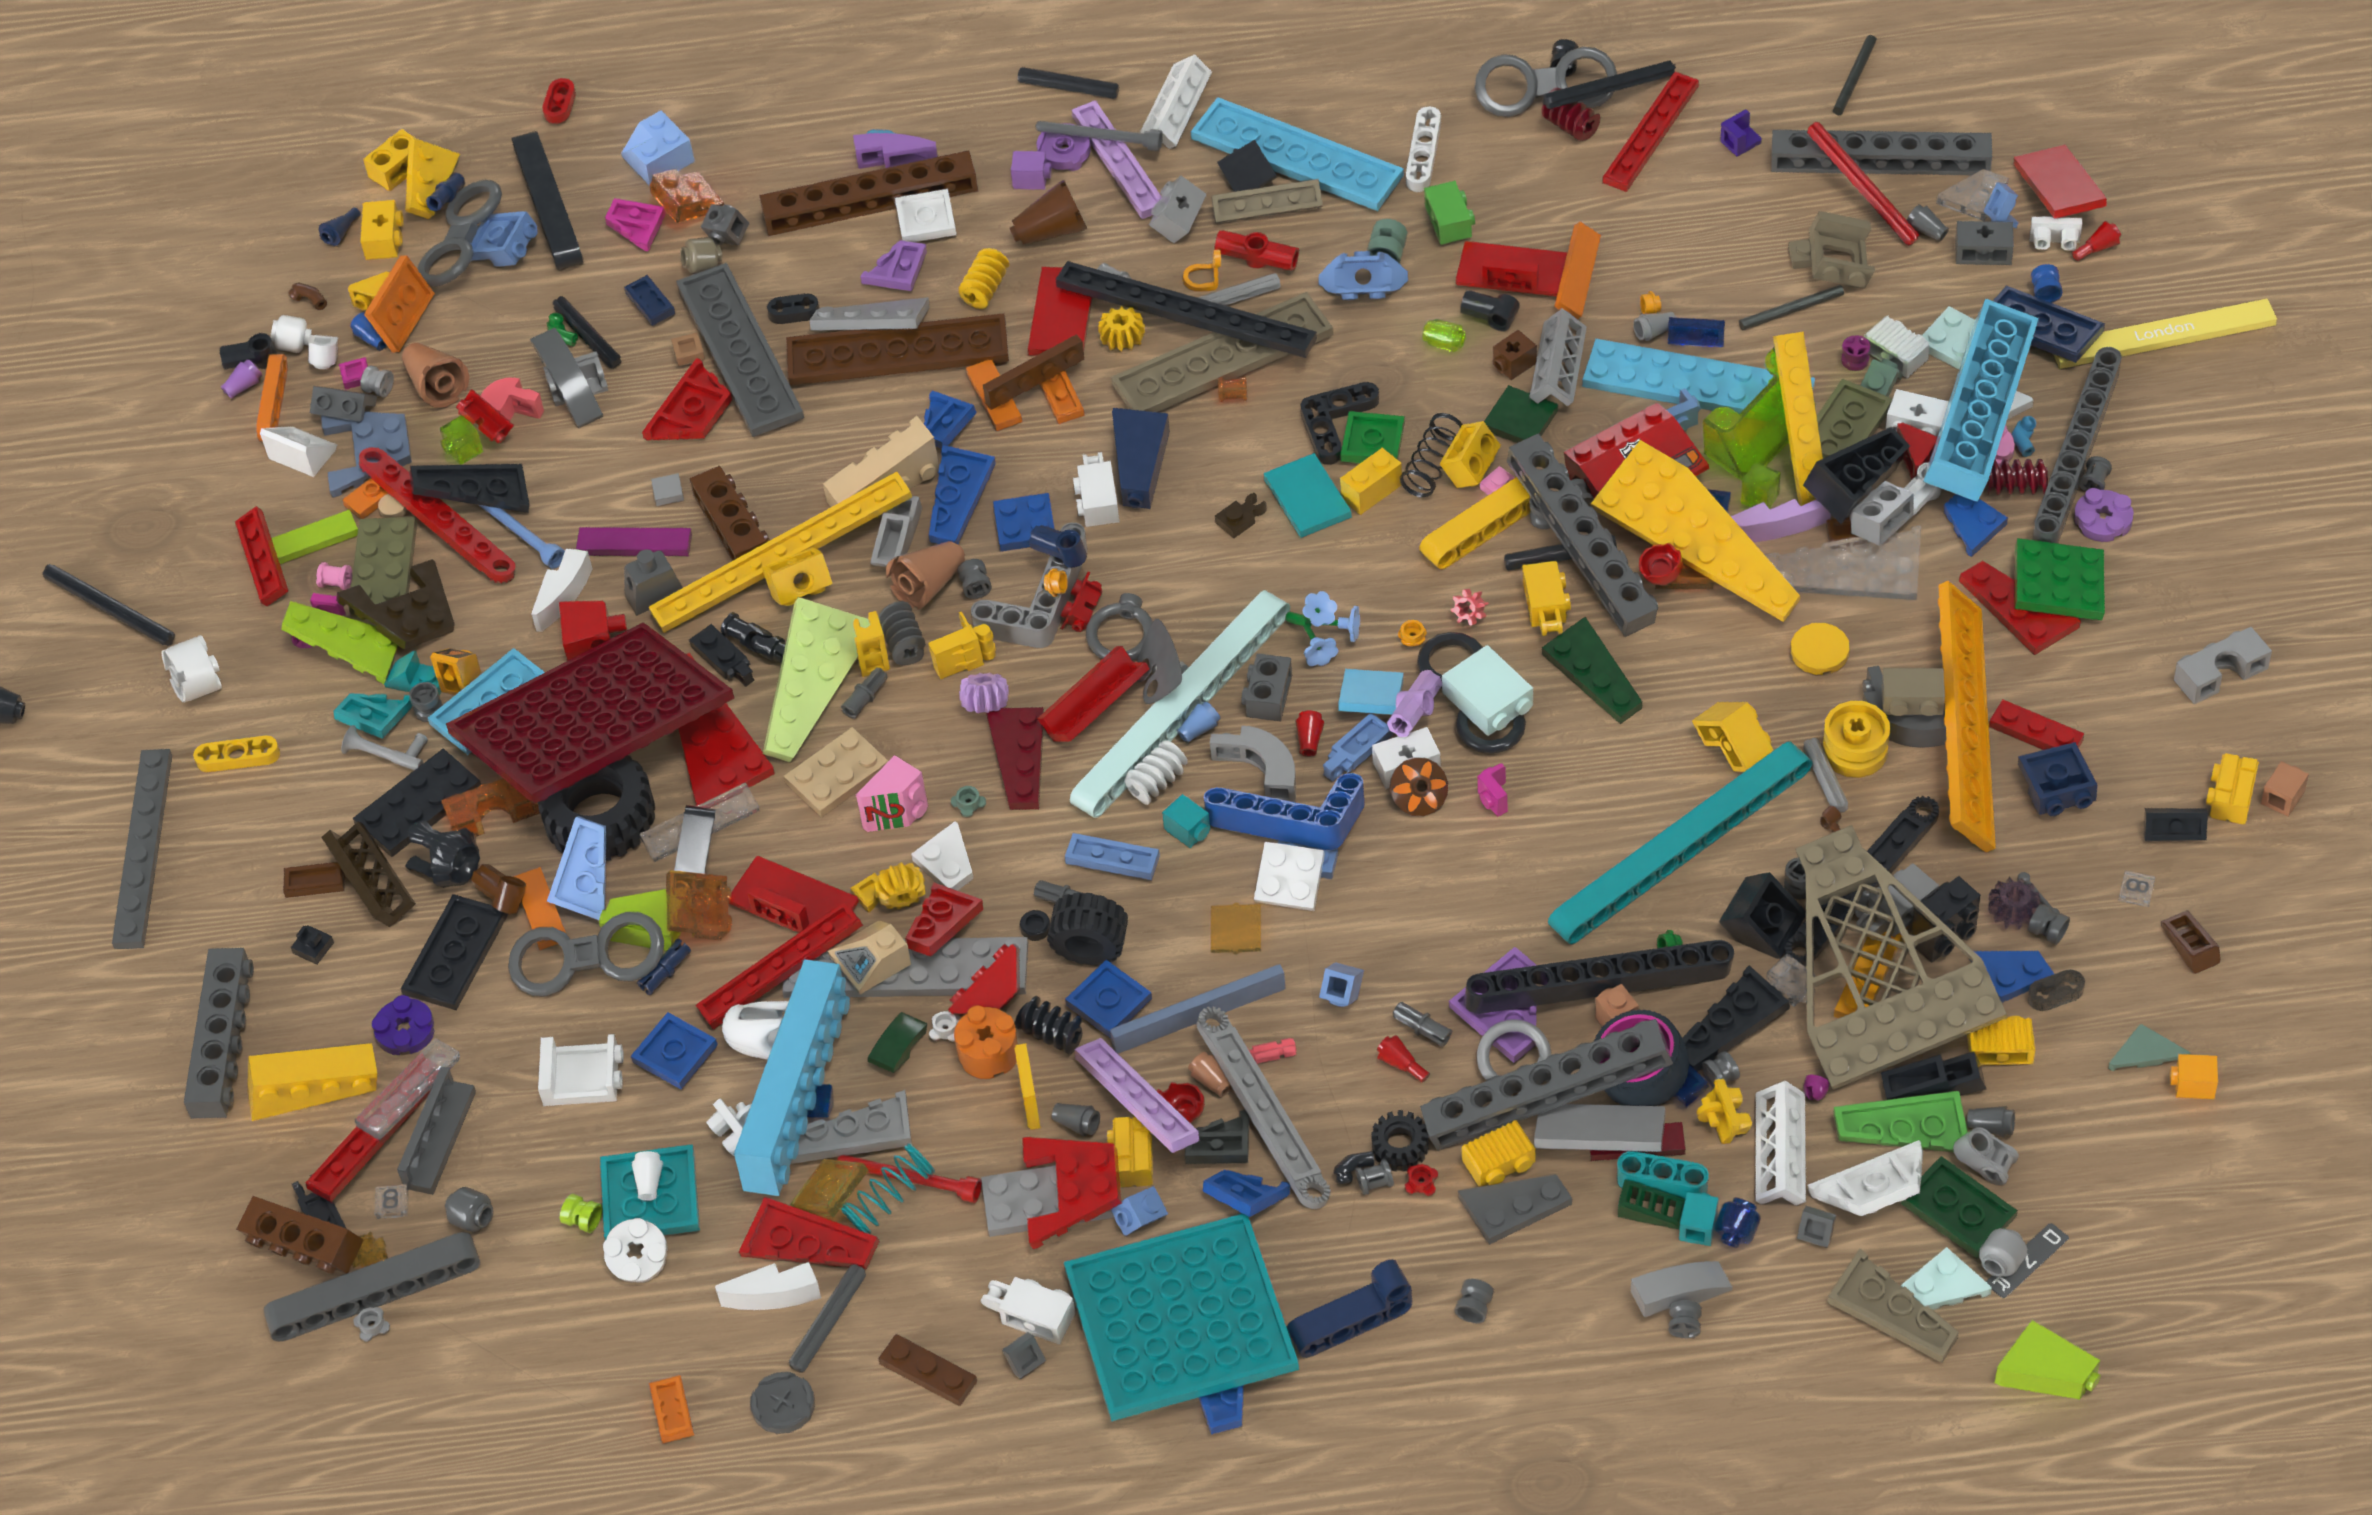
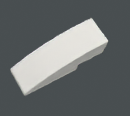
(560, 587)
(769, 1288)

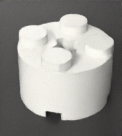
(191, 669)

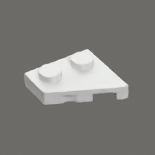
(945, 858)

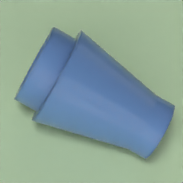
(1198, 722)

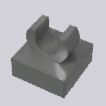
(1816, 1226)
(1024, 1355)

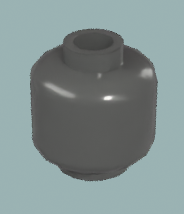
(469, 1209)

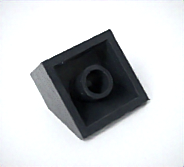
(1763, 915)

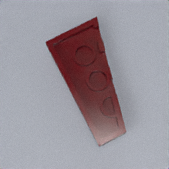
(1018, 749)

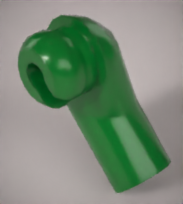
(556, 320)

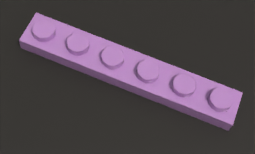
(1119, 161)
(1136, 1095)

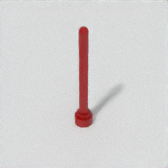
(967, 1188)

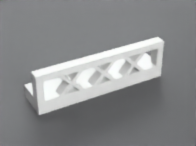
(1177, 99)
(1788, 1141)

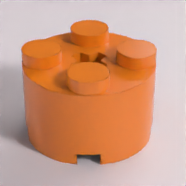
(986, 1042)

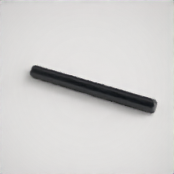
(1608, 84)
(108, 605)

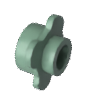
(966, 794)

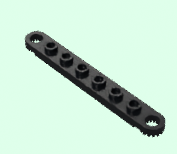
(1889, 851)

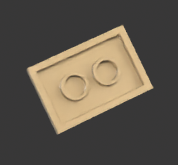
(835, 772)

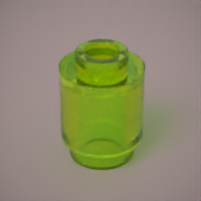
(1444, 335)

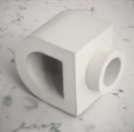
(322, 351)

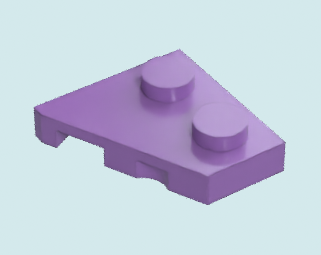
(898, 267)

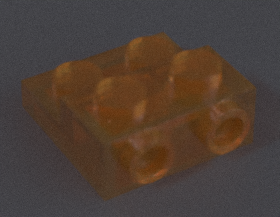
(684, 195)
(698, 904)

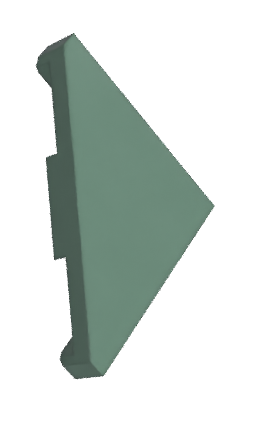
(2146, 1049)

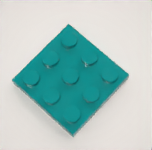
(677, 1197)

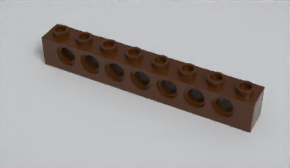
(865, 192)

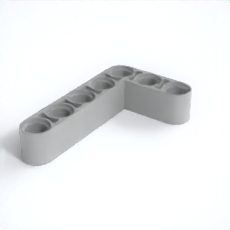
(1031, 625)

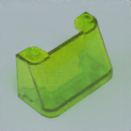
(1754, 434)

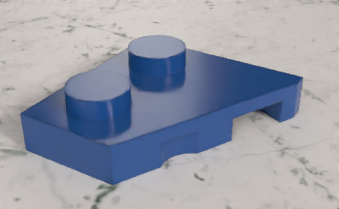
(947, 417)
(1974, 521)
(2014, 971)
(1244, 1191)

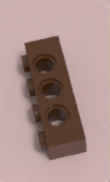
(727, 512)
(300, 1235)

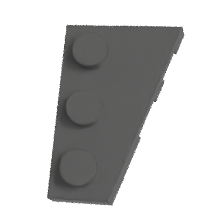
(1514, 1205)

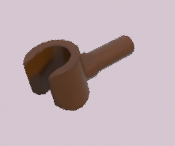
(1830, 818)

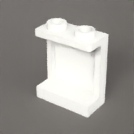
(579, 1072)

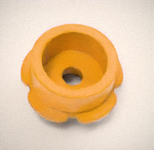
(1650, 303)
(1056, 582)
(1412, 627)

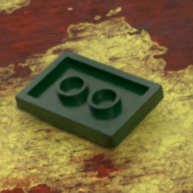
(1959, 1206)

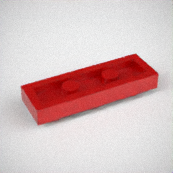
(2032, 727)

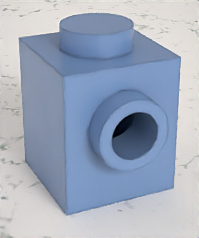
(1341, 984)

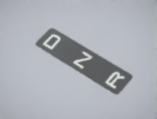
(2038, 1251)

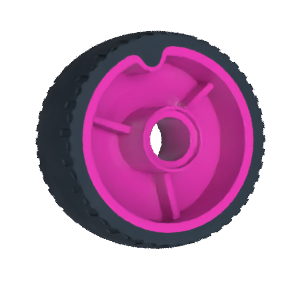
(1658, 1085)

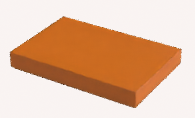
(399, 303)

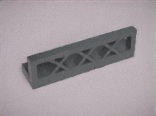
(435, 1133)

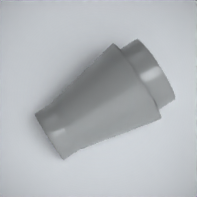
(1651, 325)

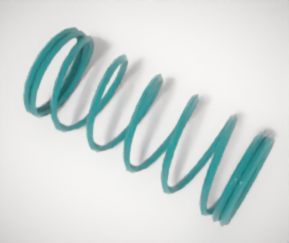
(920, 1161)

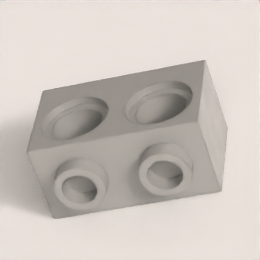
(1882, 513)

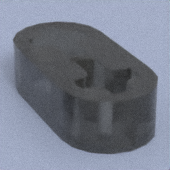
(2056, 990)

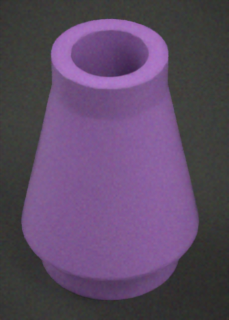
(242, 378)

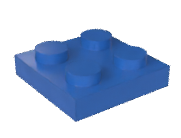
(1018, 517)
(1108, 998)
(674, 1050)

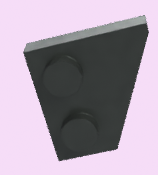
(1221, 1142)

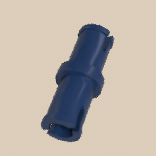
(445, 191)
(665, 967)

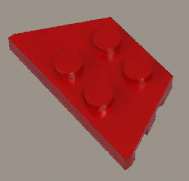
(690, 407)

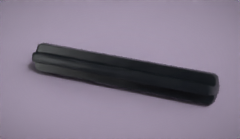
(1068, 82)
(587, 332)
(1538, 555)

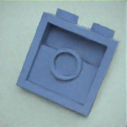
(504, 238)

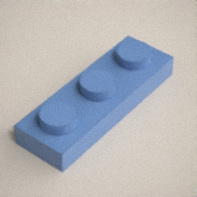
(1112, 856)

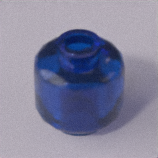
(1737, 1222)

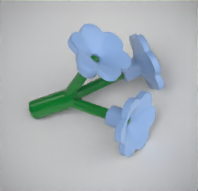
(1317, 612)

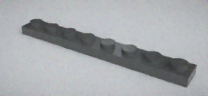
(142, 849)

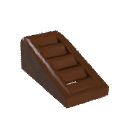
(2196, 958)

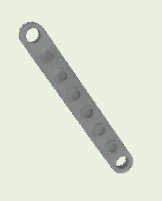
(1263, 1108)

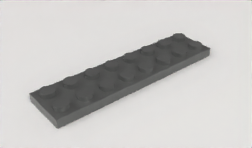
(740, 349)

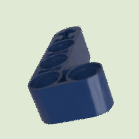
(1354, 1313)

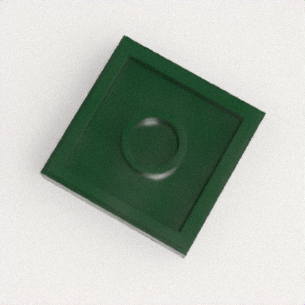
(1518, 416)

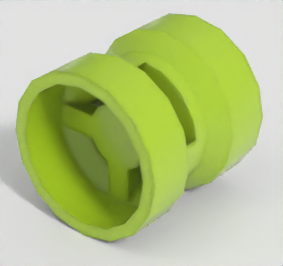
(581, 1213)

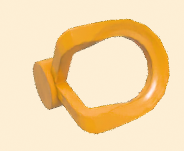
(1216, 263)

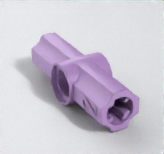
(1414, 703)

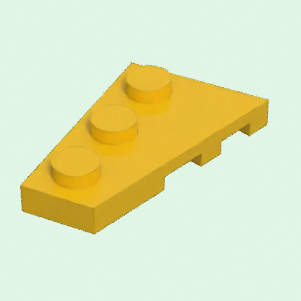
(425, 170)

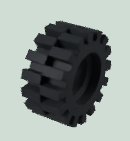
(1400, 1125)

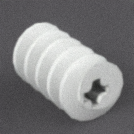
(1154, 771)

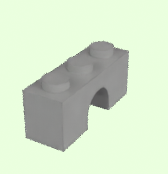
(2242, 652)

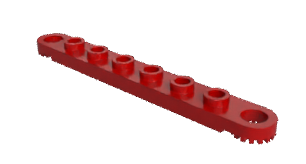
(437, 516)

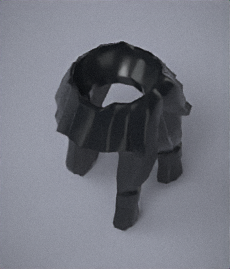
(452, 854)

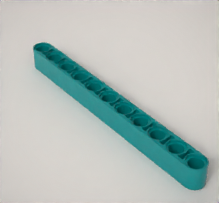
(1679, 843)

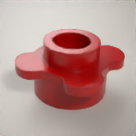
(1421, 1172)

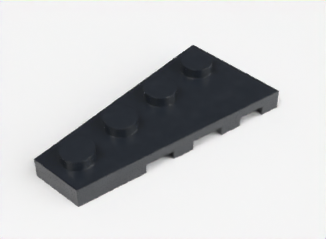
(1739, 1014)

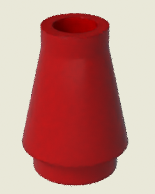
(1309, 731)

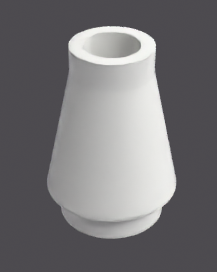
(647, 1172)

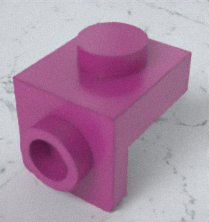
(1490, 789)

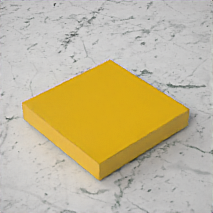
(1027, 1086)

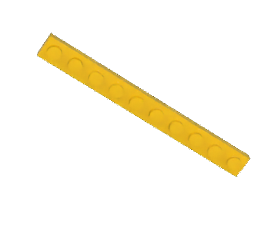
(748, 568)

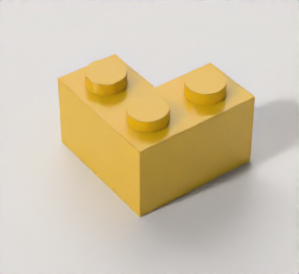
(1736, 731)

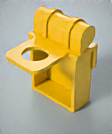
(962, 649)

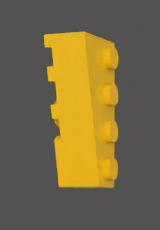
(308, 1078)

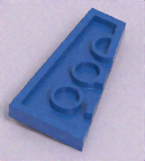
(959, 488)

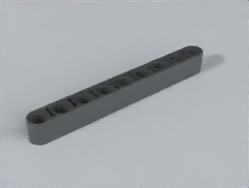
(2077, 446)

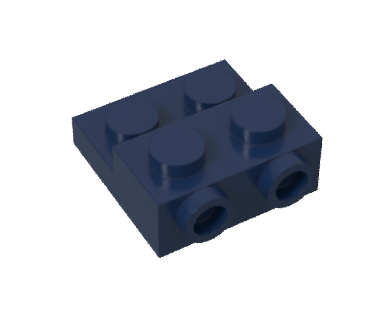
(2058, 779)

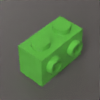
(1448, 212)

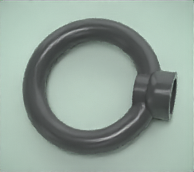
(1129, 608)

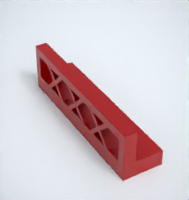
(1091, 695)

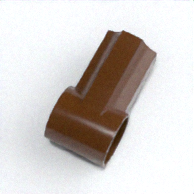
(502, 889)

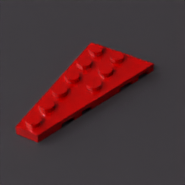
(721, 754)

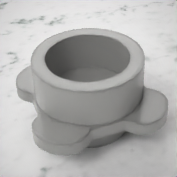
(369, 1316)

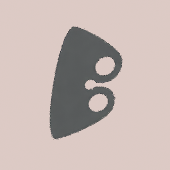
(1161, 652)

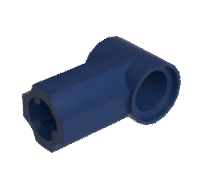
(1063, 545)

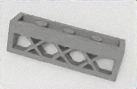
(1554, 352)

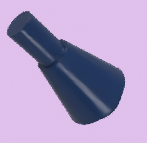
(335, 229)

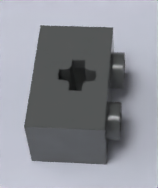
(1984, 243)

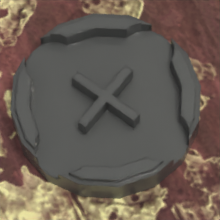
(782, 1402)

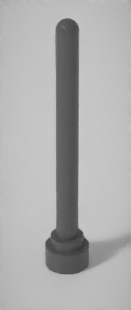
(1150, 139)

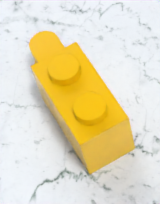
(1545, 596)

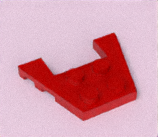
(1085, 1183)

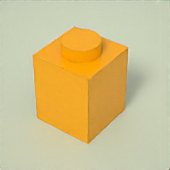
(2195, 1076)

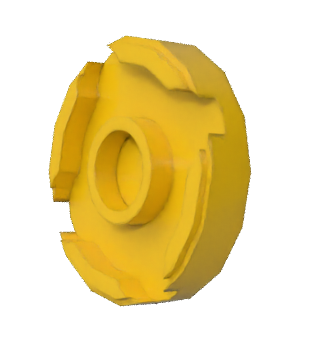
(1819, 648)

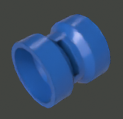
(2046, 283)

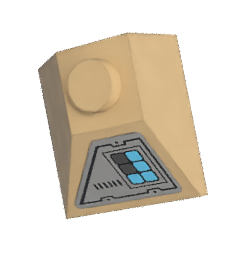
(871, 955)

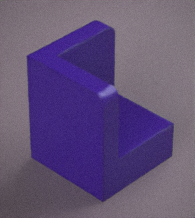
(1738, 134)

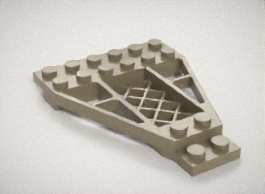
(1897, 1024)

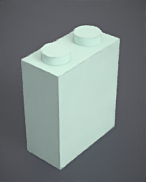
(1487, 690)

